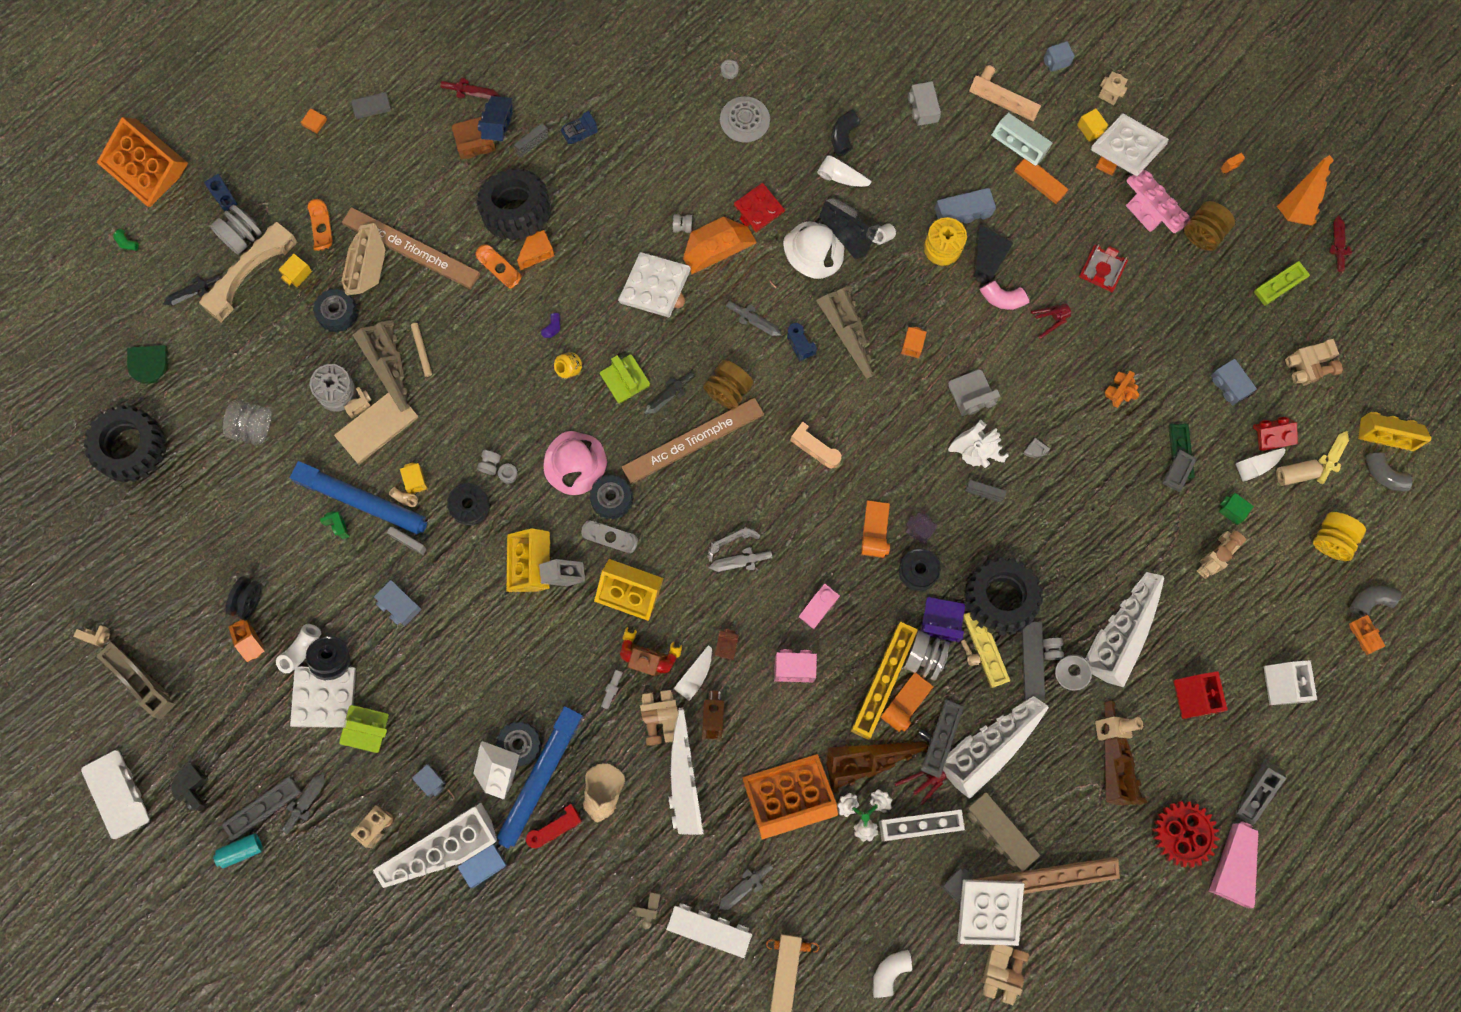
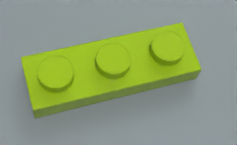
(1281, 283)

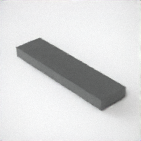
(1033, 661)
(942, 738)
(261, 808)

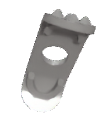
(596, 532)
(746, 532)

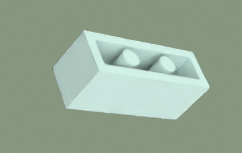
(1022, 139)

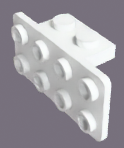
(115, 794)

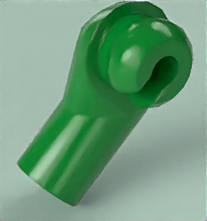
(122, 241)

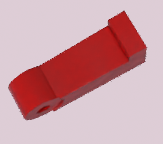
(539, 838)

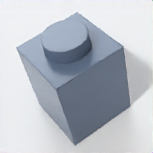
(1058, 56)
(429, 781)

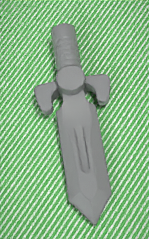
(740, 561)

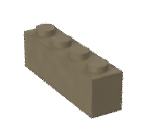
(1002, 832)

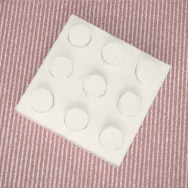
(1129, 144)
(654, 284)
(320, 701)
(990, 912)

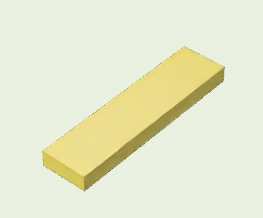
(988, 653)

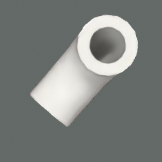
(297, 651)
(888, 971)

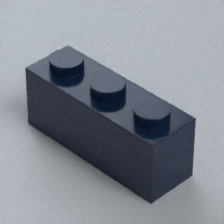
(496, 118)

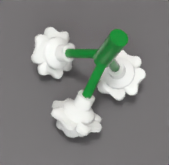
(865, 828)

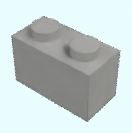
(924, 103)
(562, 572)

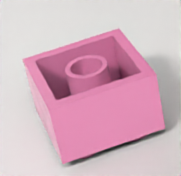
(795, 666)

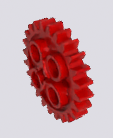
(1201, 826)

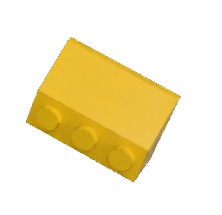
(1393, 432)
(524, 554)
(628, 589)

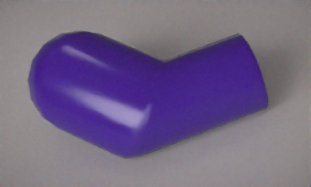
(553, 328)

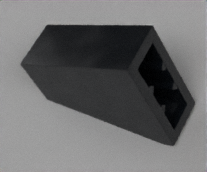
(989, 254)

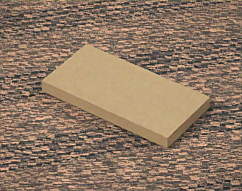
(374, 428)

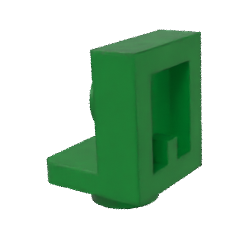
(339, 527)

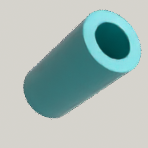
(238, 851)

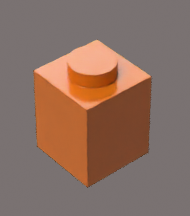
(913, 342)

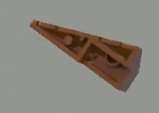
(855, 762)
(1119, 768)

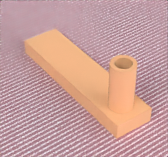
(984, 88)

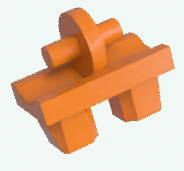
(1125, 391)
(1367, 634)

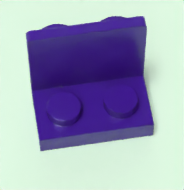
(943, 619)

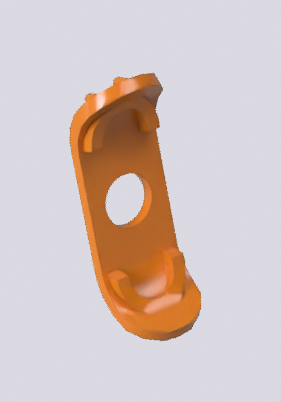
(320, 215)
(491, 259)

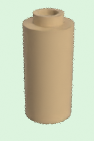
(1299, 472)

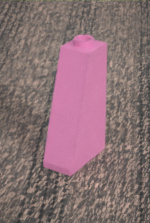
(1237, 866)

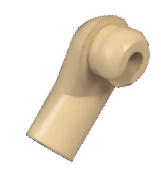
(404, 498)

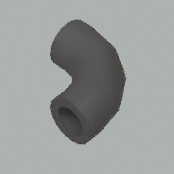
(1386, 475)
(1374, 596)

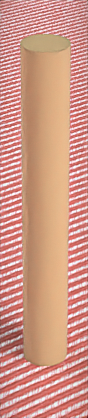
(421, 349)

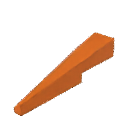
(1303, 201)

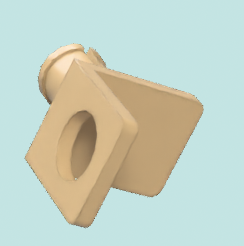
(1118, 727)

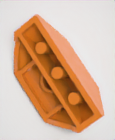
(716, 242)

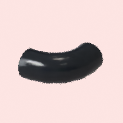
(841, 131)

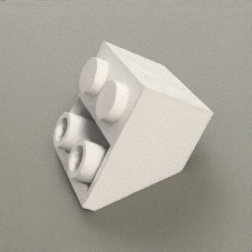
(1290, 683)

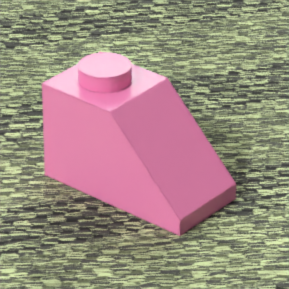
(819, 606)

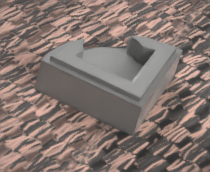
(1036, 449)

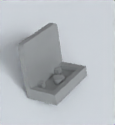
(972, 393)

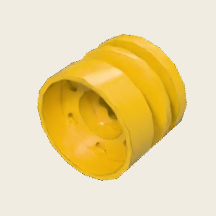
(943, 250)
(1339, 536)

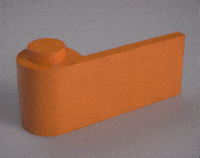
(875, 529)
(906, 703)

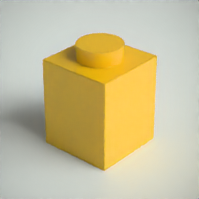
(1092, 125)
(294, 271)
(413, 478)

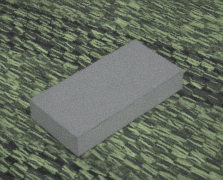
(406, 540)

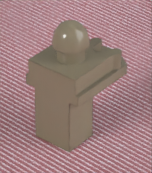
(649, 913)

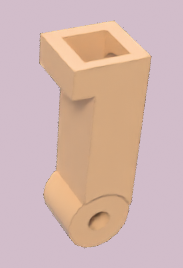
(828, 457)

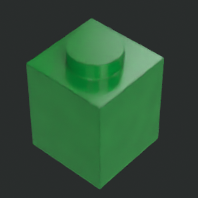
(1235, 508)

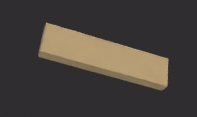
(786, 973)

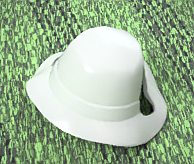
(809, 247)

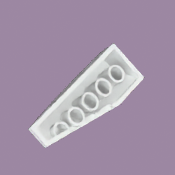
(1122, 640)
(984, 754)
(684, 792)
(441, 849)

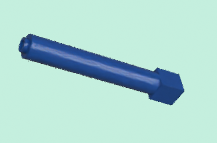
(317, 481)
(539, 777)

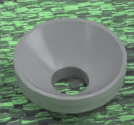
(1071, 681)

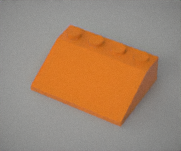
(141, 161)
(790, 796)

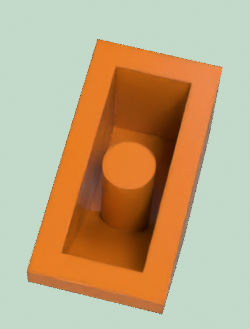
(535, 250)
(246, 640)

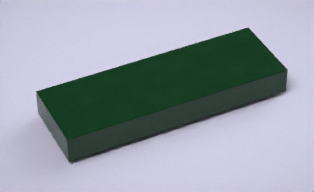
(1180, 440)

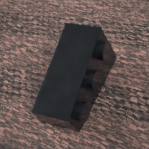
(849, 226)

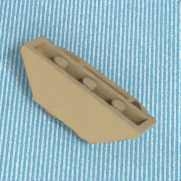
(363, 260)

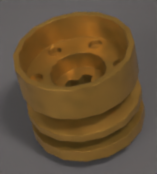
(1209, 225)
(728, 384)

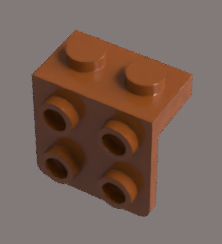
(469, 139)

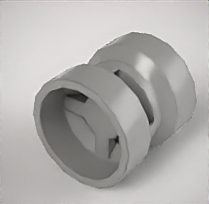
(686, 223)
(489, 462)
(1054, 646)

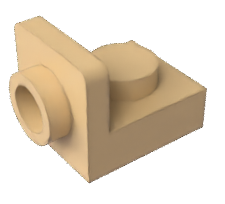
(357, 406)
(96, 638)

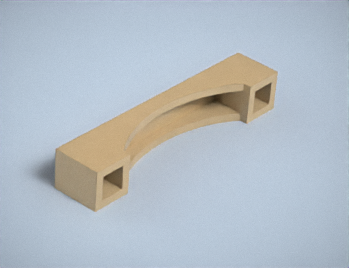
(273, 242)

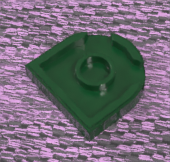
(147, 363)

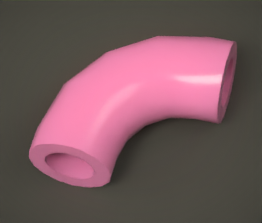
(1002, 298)

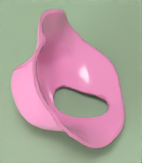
(571, 455)

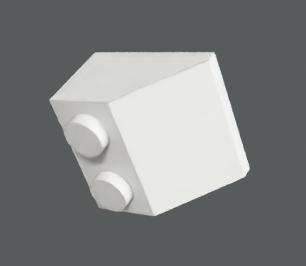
(495, 769)

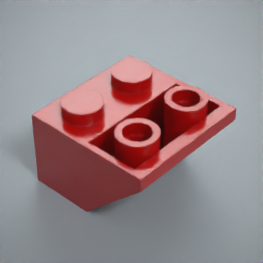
(1200, 695)

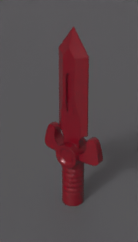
(469, 89)
(1340, 243)

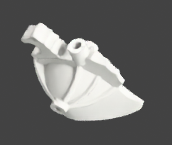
(977, 446)

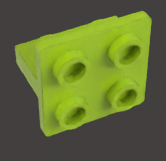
(624, 378)
(364, 729)

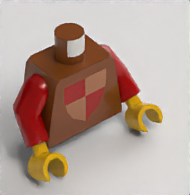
(645, 659)

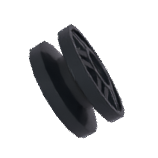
(474, 514)
(924, 559)
(244, 598)
(337, 655)

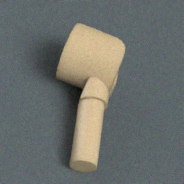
(972, 659)

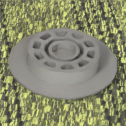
(745, 116)

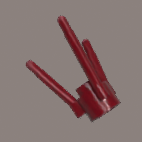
(1058, 312)
(931, 780)

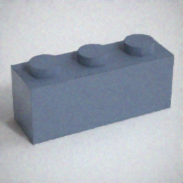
(967, 206)

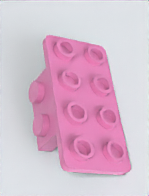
(1154, 205)

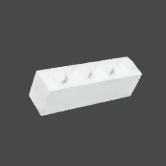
(921, 825)
(709, 931)

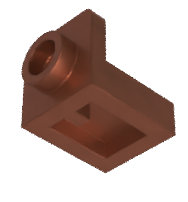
(726, 644)

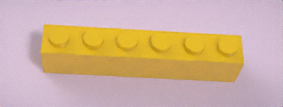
(884, 680)

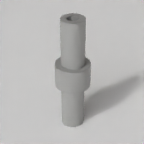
(611, 689)

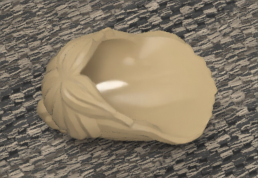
(602, 790)

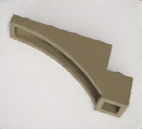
(141, 685)

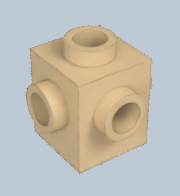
(1113, 88)

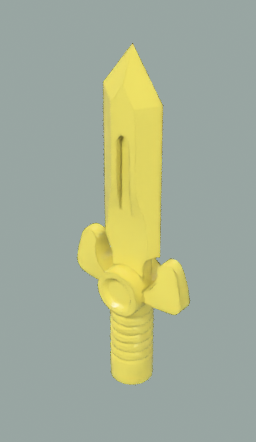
(1333, 457)

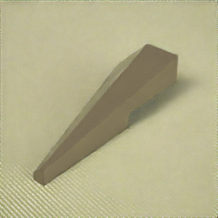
(842, 315)
(381, 351)

